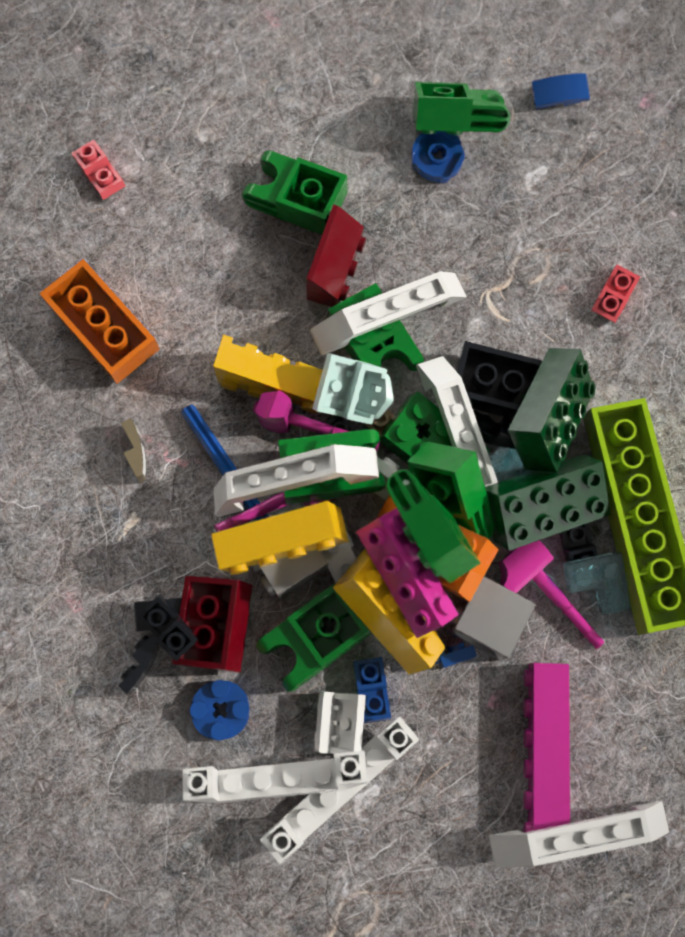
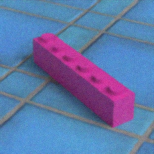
(547, 746)

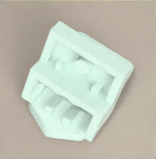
(353, 389)

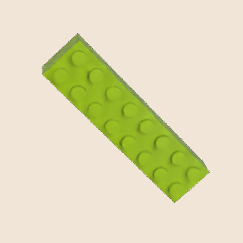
(641, 513)

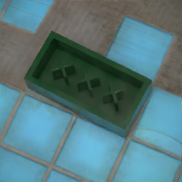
(552, 410)
(548, 502)

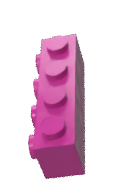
(425, 592)

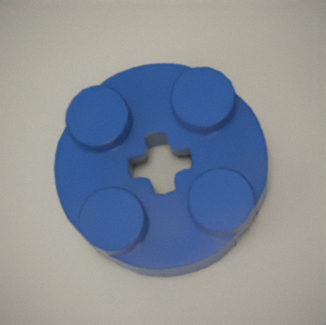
(434, 169)
(220, 727)

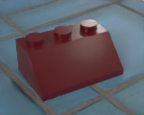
(335, 259)
(219, 618)

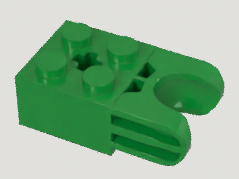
(458, 109)
(300, 193)
(383, 342)
(402, 431)
(456, 483)
(335, 487)
(431, 528)
(306, 637)

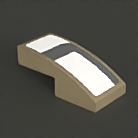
(135, 456)

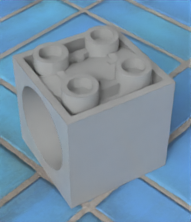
(291, 574)
(492, 619)

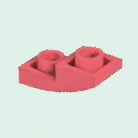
(98, 169)
(615, 293)

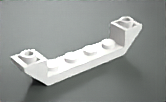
(386, 308)
(456, 411)
(291, 472)
(276, 780)
(316, 808)
(579, 838)

